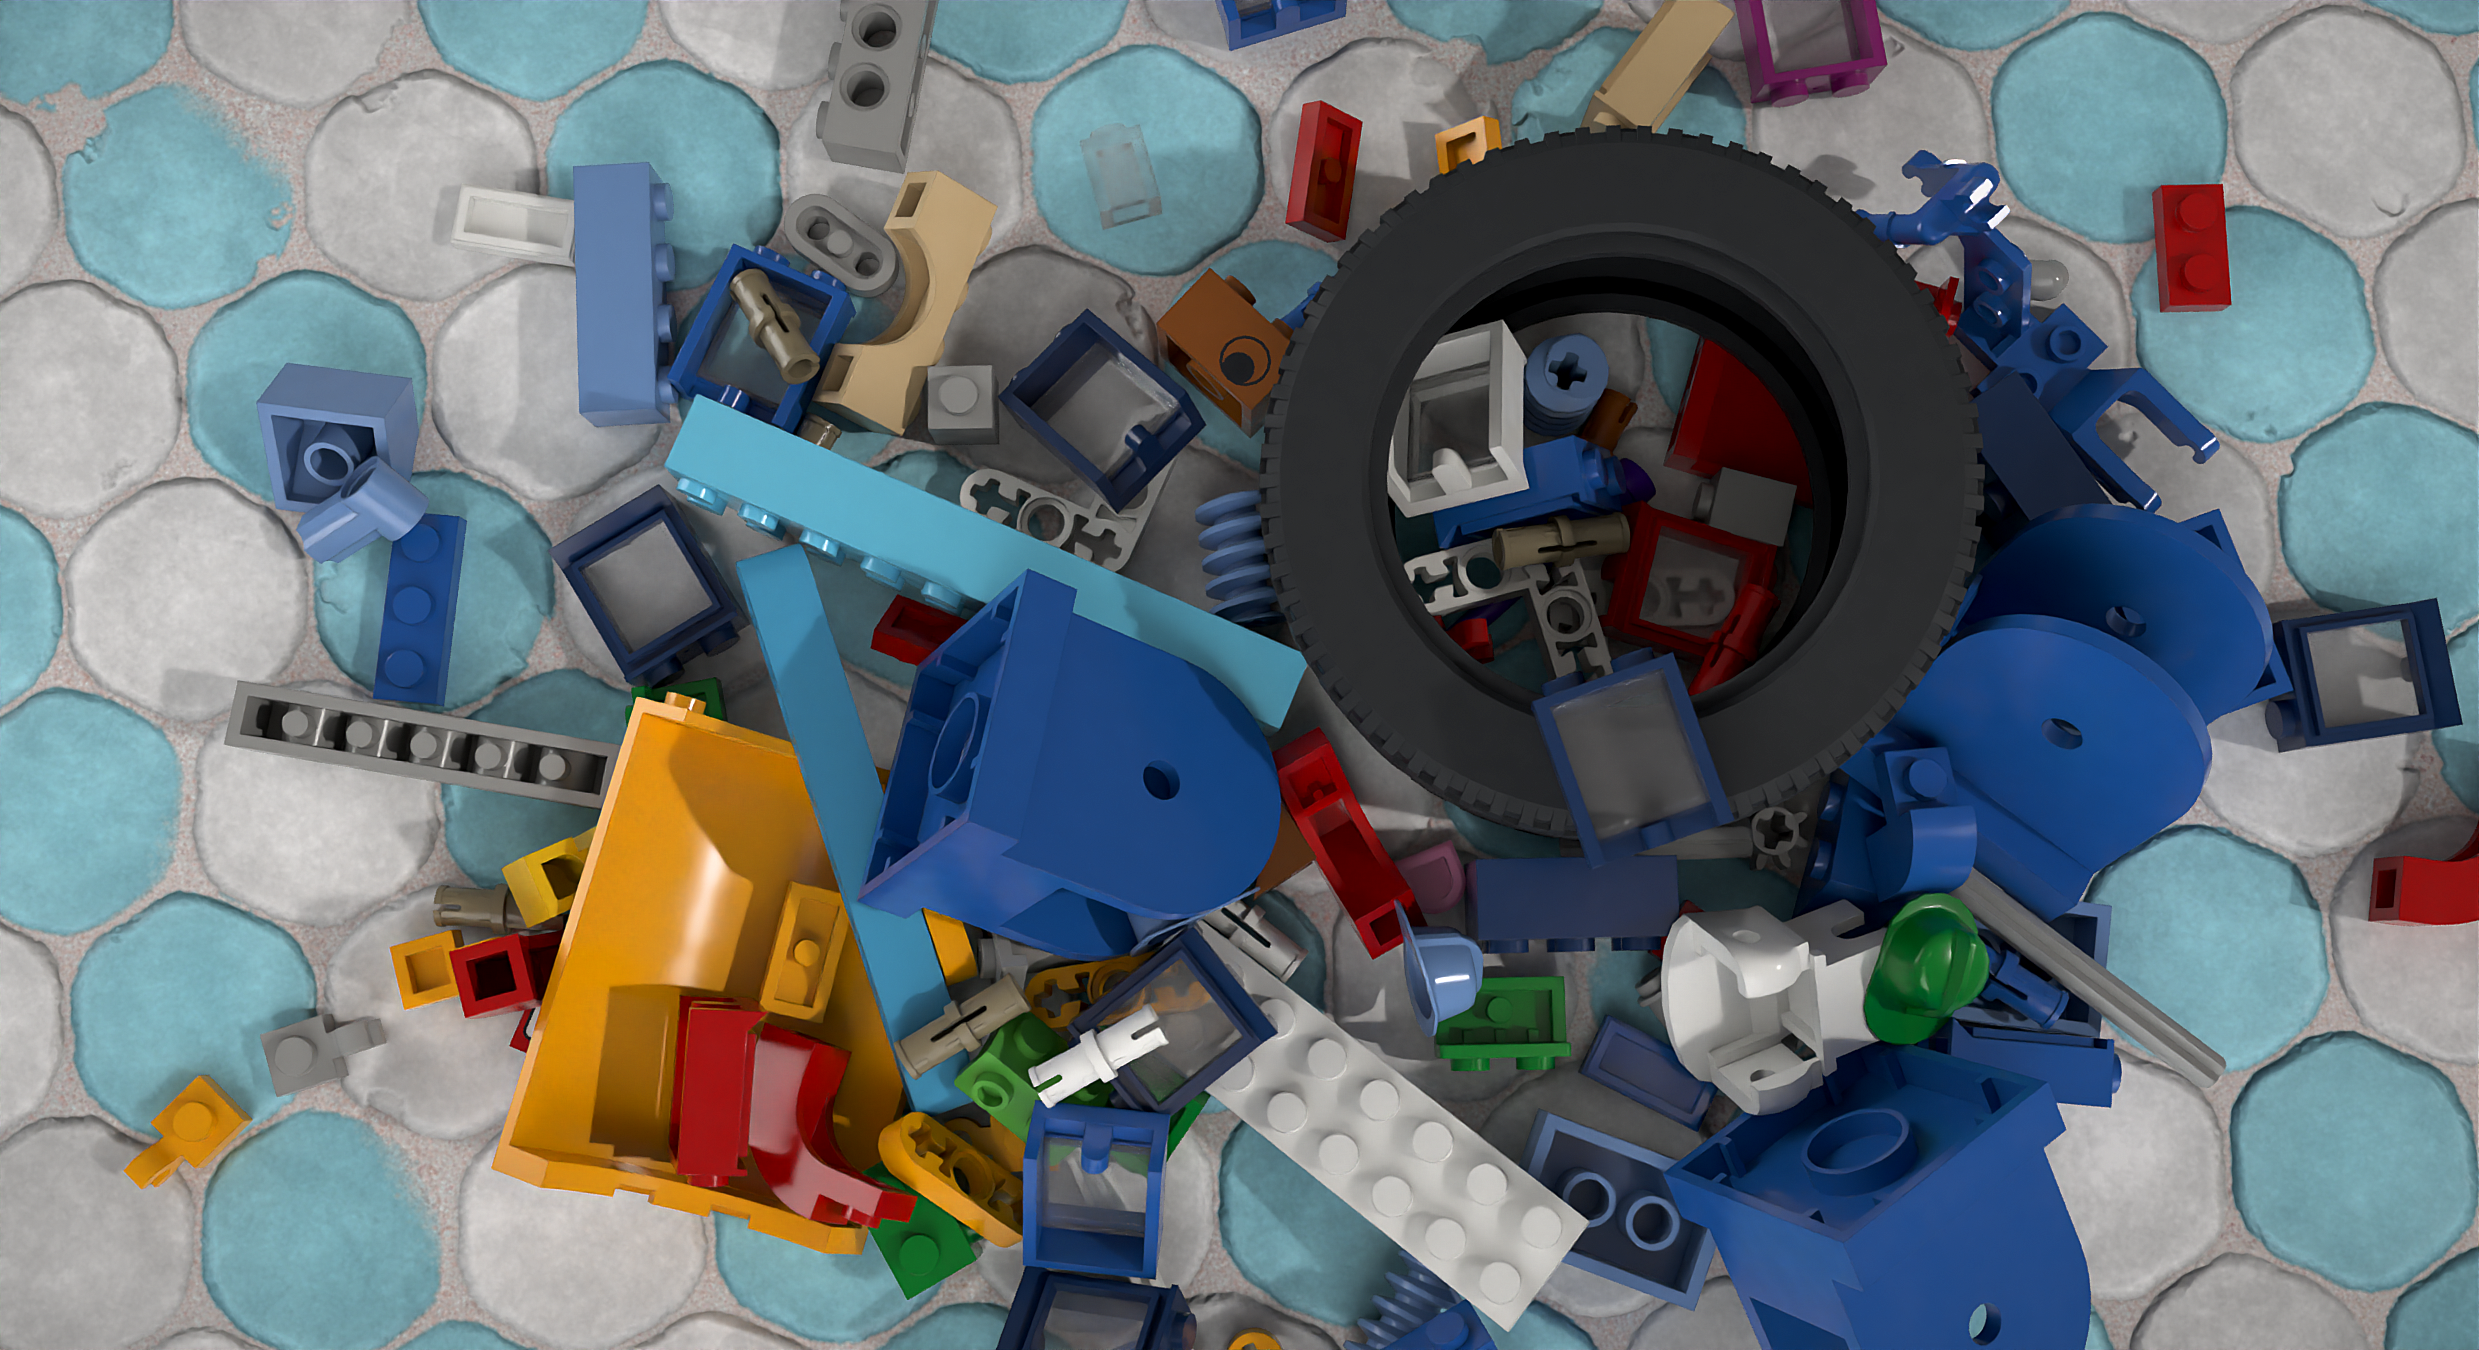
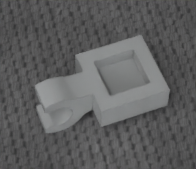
(314, 1051)

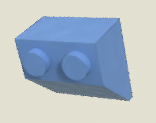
(327, 424)

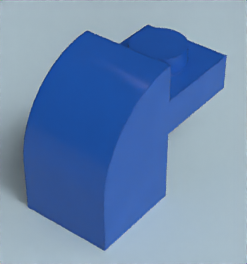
(1927, 832)

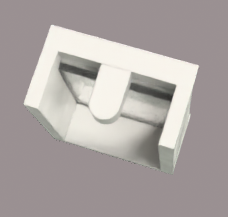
(1461, 424)

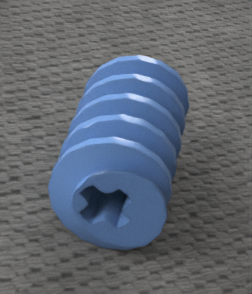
(1577, 367)
(1237, 560)
(1416, 1301)

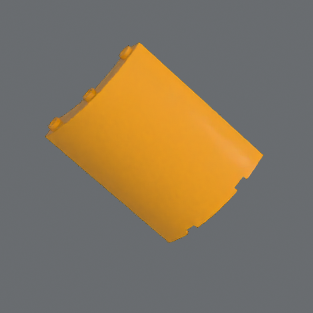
(673, 904)

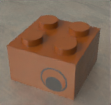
(1225, 348)

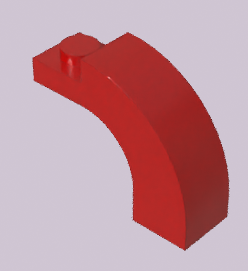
(1344, 842)
(2427, 890)
(504, 973)
(796, 1138)

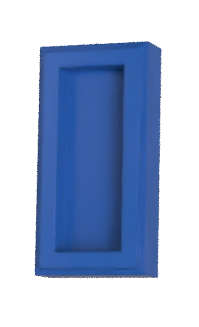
(1647, 1073)

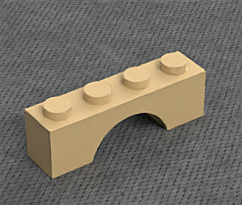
(939, 236)

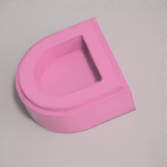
(1434, 877)

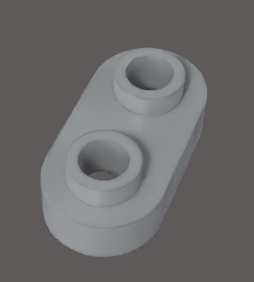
(843, 247)

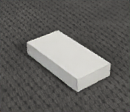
(515, 225)

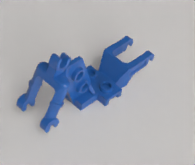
(2009, 338)

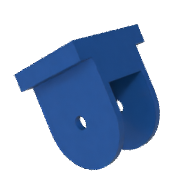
(2047, 645)
(1068, 783)
(1896, 1210)

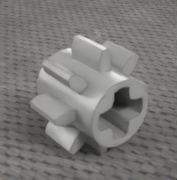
(1786, 826)

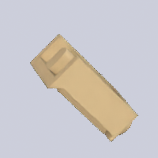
(1658, 66)

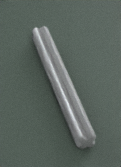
(2090, 981)

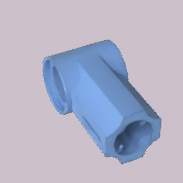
(369, 505)

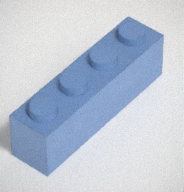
(623, 294)

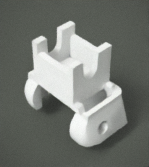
(1748, 981)

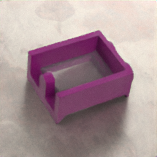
(1809, 48)

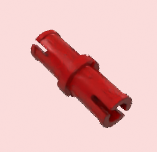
(1736, 642)

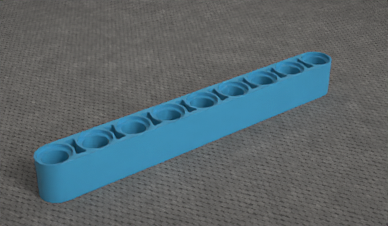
(846, 804)

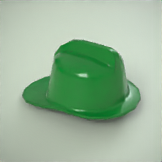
(1925, 969)

